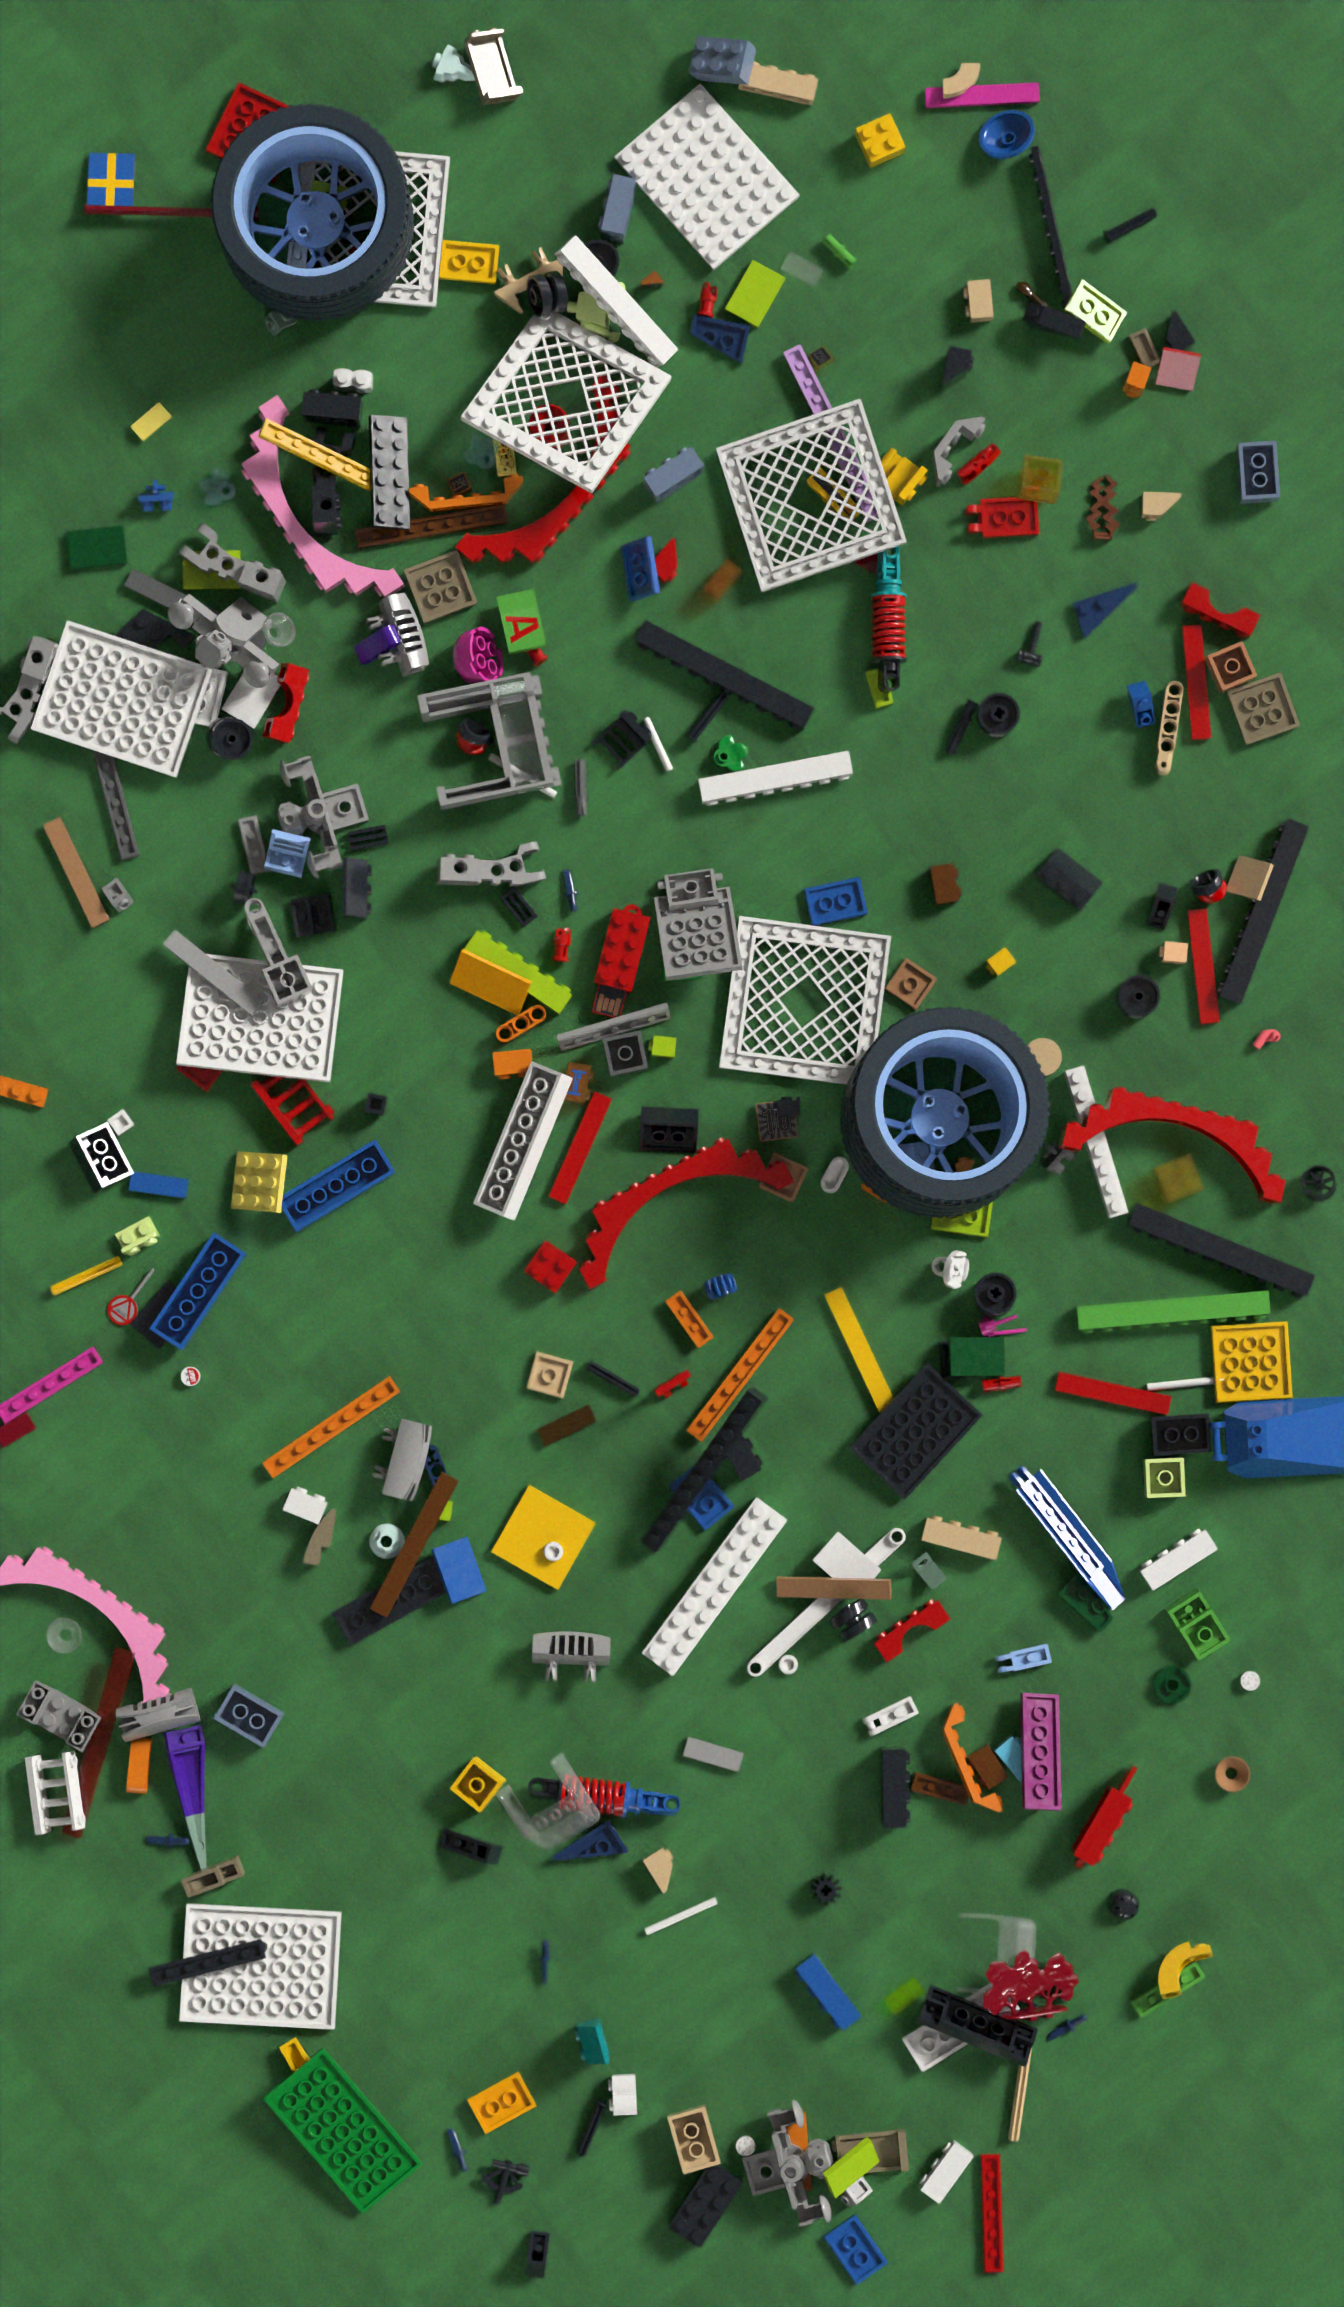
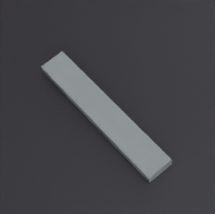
(213, 973)
(613, 1026)

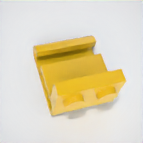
(902, 476)

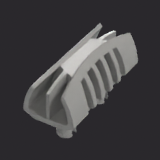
(412, 651)
(407, 1459)
(571, 1648)
(158, 1715)

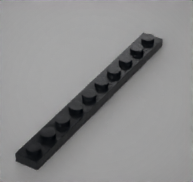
(1052, 230)

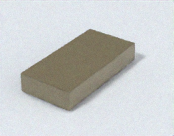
(1144, 348)

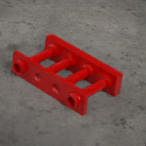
(286, 1118)

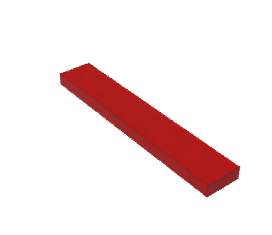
(1196, 682)
(1203, 966)
(580, 1147)
(1113, 1393)
(991, 2213)

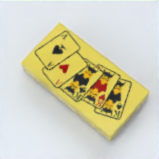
(505, 461)

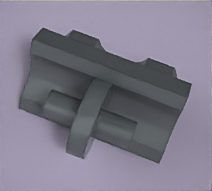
(1053, 1157)

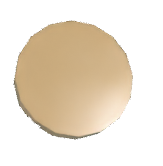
(1046, 1054)

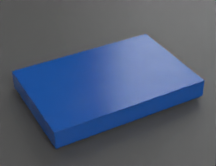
(640, 569)
(835, 901)
(710, 1505)
(458, 1570)
(855, 2249)

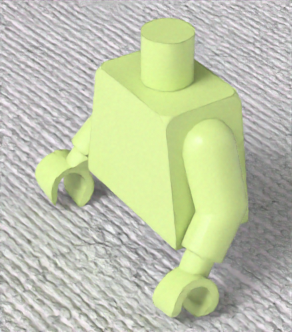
(592, 316)

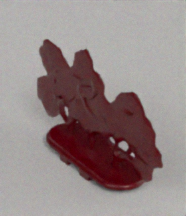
(1027, 1981)

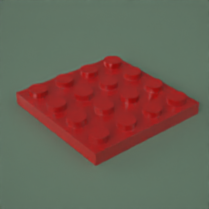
(241, 110)

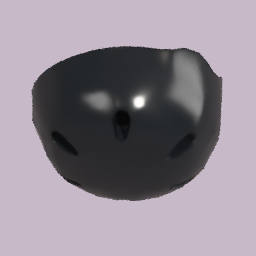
(1126, 1907)

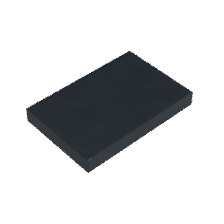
(149, 1314)

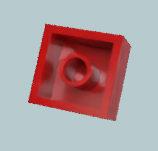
(550, 1266)

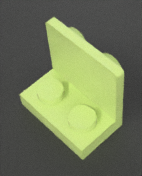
(137, 1235)

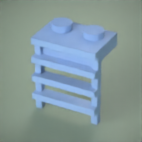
(286, 853)

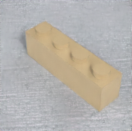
(781, 84)
(961, 1538)

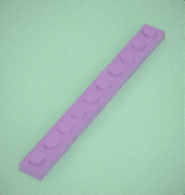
(818, 402)

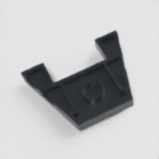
(153, 631)

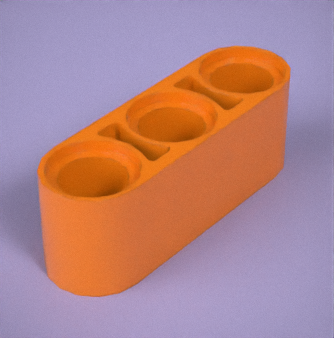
(511, 1024)
(139, 1765)

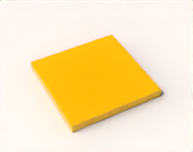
(1251, 1361)
(534, 1525)

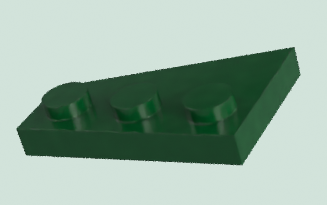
(1086, 1602)

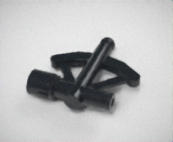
(506, 2167)

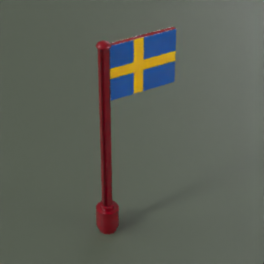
(113, 190)

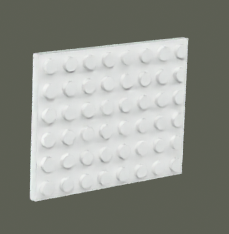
(707, 176)
(121, 699)
(275, 1041)
(284, 1989)

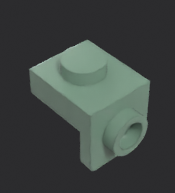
(277, 321)

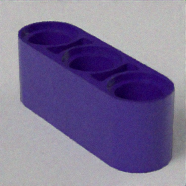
(376, 644)

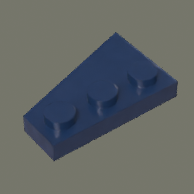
(722, 335)

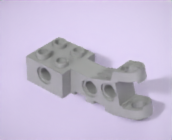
(245, 573)
(32, 678)
(476, 870)
(284, 975)

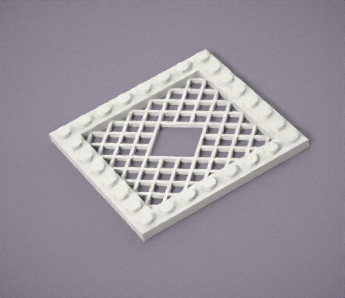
(419, 164)
(782, 436)
(586, 476)
(802, 934)

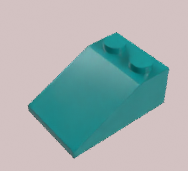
(593, 2042)

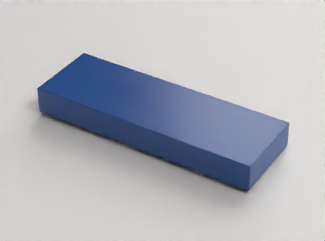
(158, 1184)

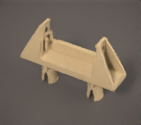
(514, 286)

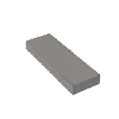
(253, 844)
(713, 1754)

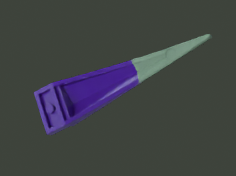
(187, 1764)

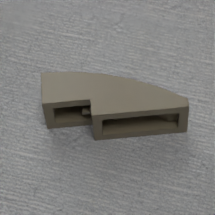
(321, 1538)
(213, 1876)

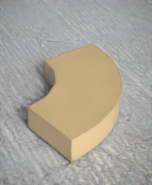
(961, 81)

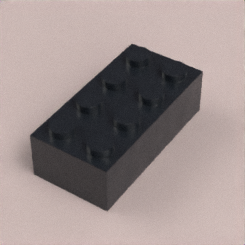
(893, 1787)
(705, 2204)

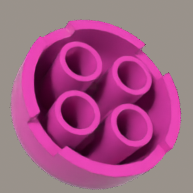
(470, 655)

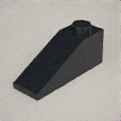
(1053, 321)
(471, 1846)

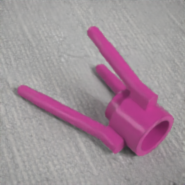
(989, 1326)

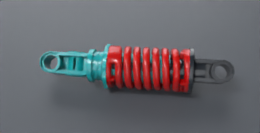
(888, 621)

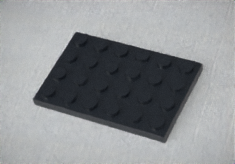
(915, 1431)

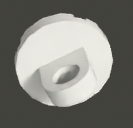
(955, 1268)

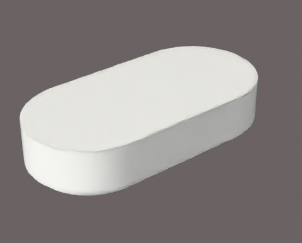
(834, 1174)

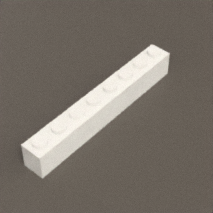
(616, 302)
(775, 777)
(1096, 1146)

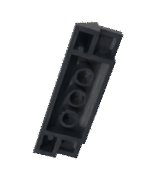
(976, 2025)

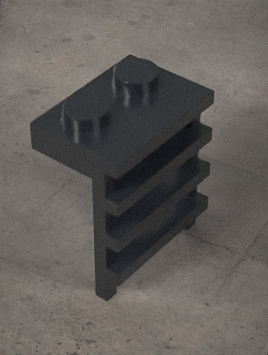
(636, 733)

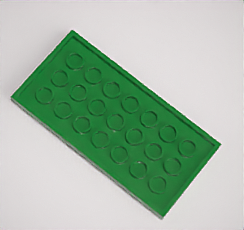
(342, 2130)

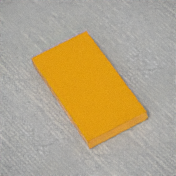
(490, 982)

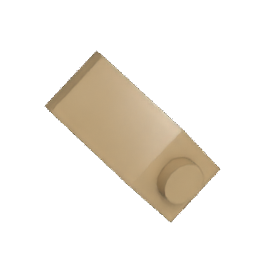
(1156, 504)
(660, 1867)

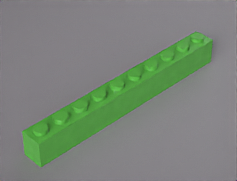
(1172, 1310)

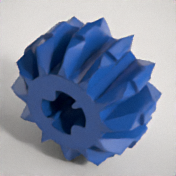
(720, 1286)

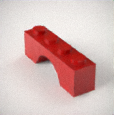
(1197, 601)
(293, 681)
(931, 1615)

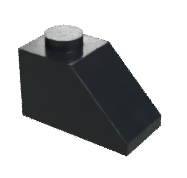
(1178, 335)
(1162, 906)
(537, 2254)

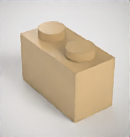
(979, 301)

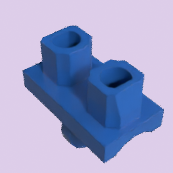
(164, 497)

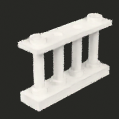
(38, 1796)

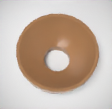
(1241, 1779)

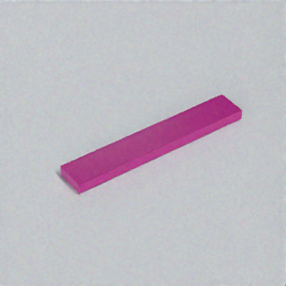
(985, 95)
(49, 1384)

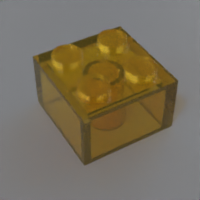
(1040, 479)
(1178, 1178)

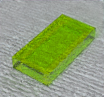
(904, 1995)

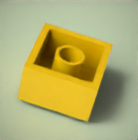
(880, 140)
(478, 1784)

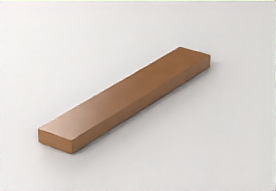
(76, 872)
(834, 1588)

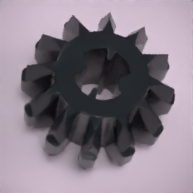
(820, 1885)

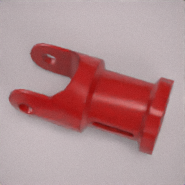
(707, 299)
(537, 656)
(561, 944)

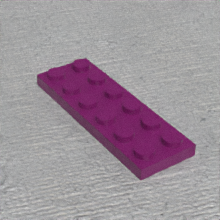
(1040, 1752)

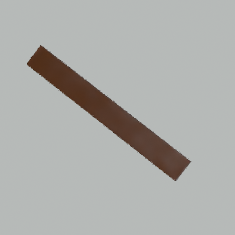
(434, 526)
(414, 1544)

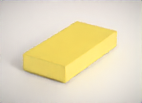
(151, 421)

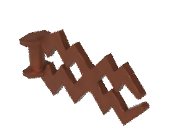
(1103, 501)

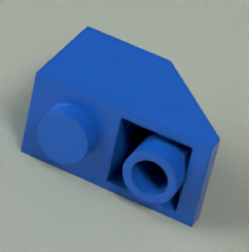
(1141, 704)

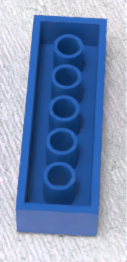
(336, 1185)
(198, 1291)

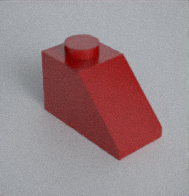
(667, 562)

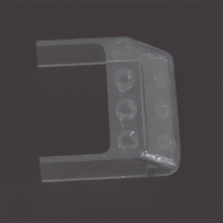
(559, 1820)
(1013, 1937)

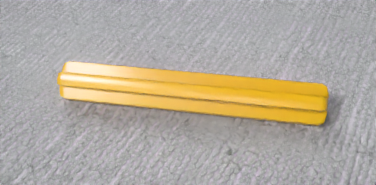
(86, 1275)

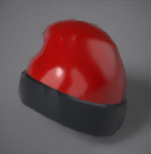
(473, 737)
(1209, 886)

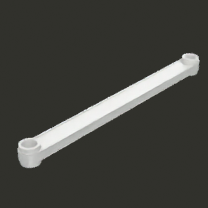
(816, 1611)

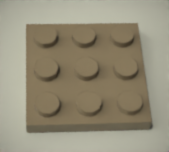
(440, 586)
(1263, 708)

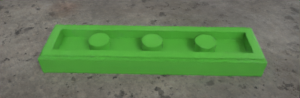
(1152, 1999)

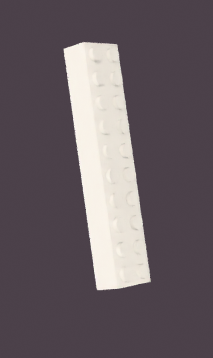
(714, 1586)

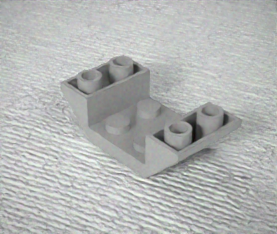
(968, 428)
(59, 1715)

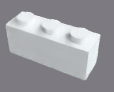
(945, 2171)

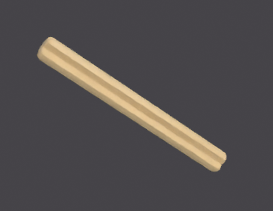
(1018, 2102)

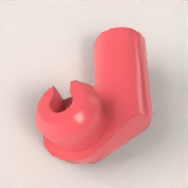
(1266, 1036)

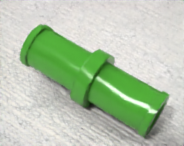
(839, 251)

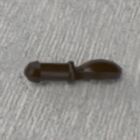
(1025, 289)

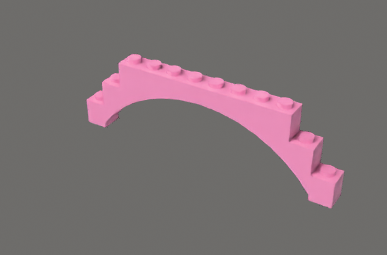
(326, 566)
(139, 1633)

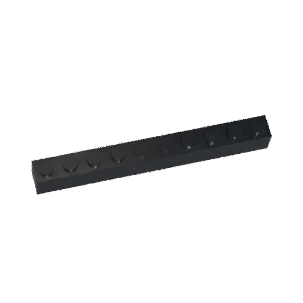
(724, 675)
(1263, 912)
(1221, 1250)
(704, 1469)

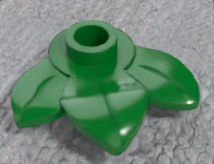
(733, 752)

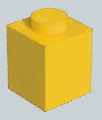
(1000, 962)

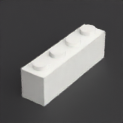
(1177, 1559)

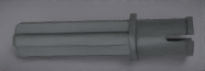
(580, 788)

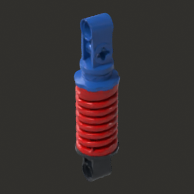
(612, 1798)

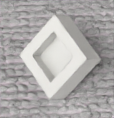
(121, 1122)

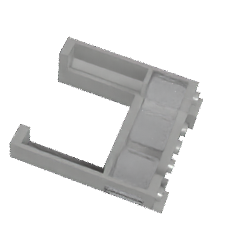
(517, 733)

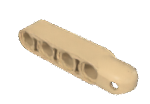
(1163, 757)

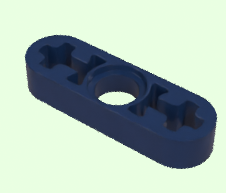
(436, 1455)

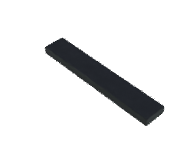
(207, 1962)

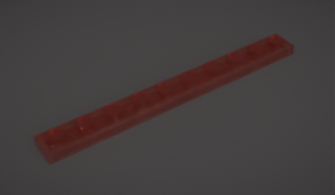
(100, 1739)

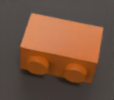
(1136, 380)
(512, 1063)

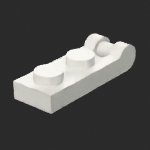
(891, 1715)

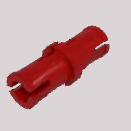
(1001, 1383)

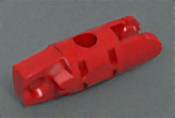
(978, 463)

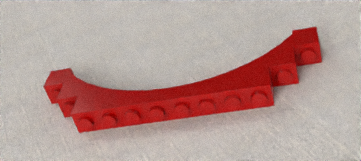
(537, 537)
(1234, 1136)
(712, 1161)

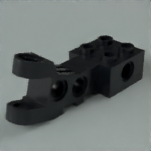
(325, 498)

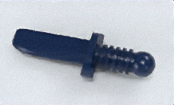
(571, 894)
(167, 1840)
(544, 1958)
(1066, 2027)
(458, 2152)

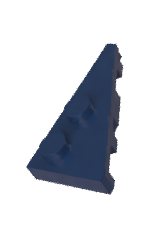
(1095, 609)
(600, 1841)

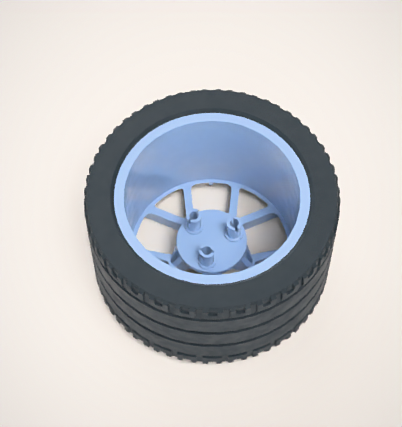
(314, 217)
(941, 1114)

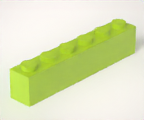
(542, 986)

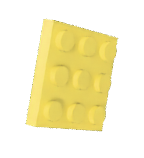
(259, 1181)

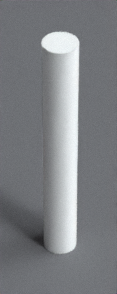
(657, 744)

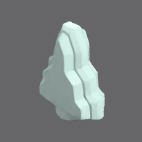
(451, 66)

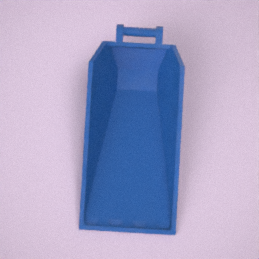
(1282, 1437)

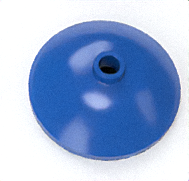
(1007, 134)

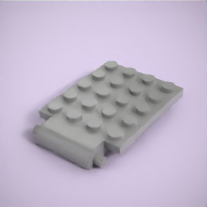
(697, 925)

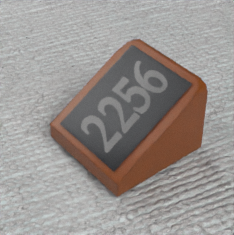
(652, 281)
(459, 484)

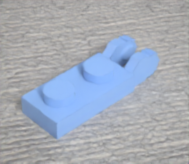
(1026, 1658)

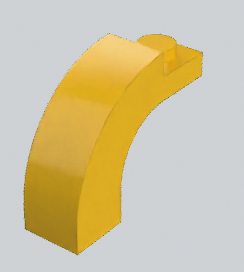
(1175, 1962)

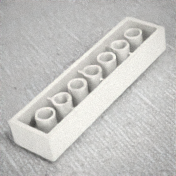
(522, 1140)

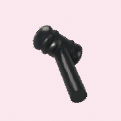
(1029, 656)

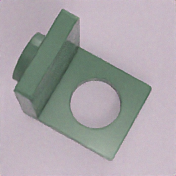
(929, 1571)

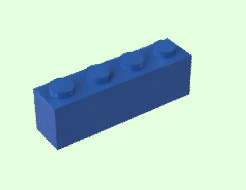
(827, 1991)

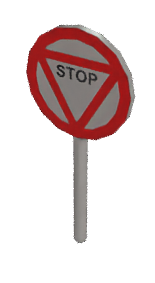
(123, 1308)

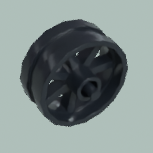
(244, 888)
(1319, 1183)

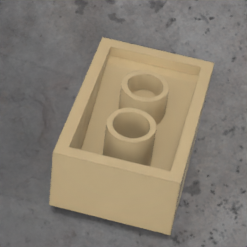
(693, 2139)

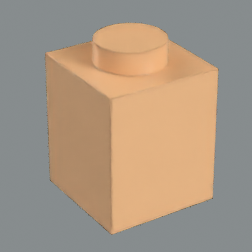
(1173, 952)

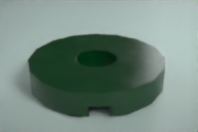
(1172, 1696)

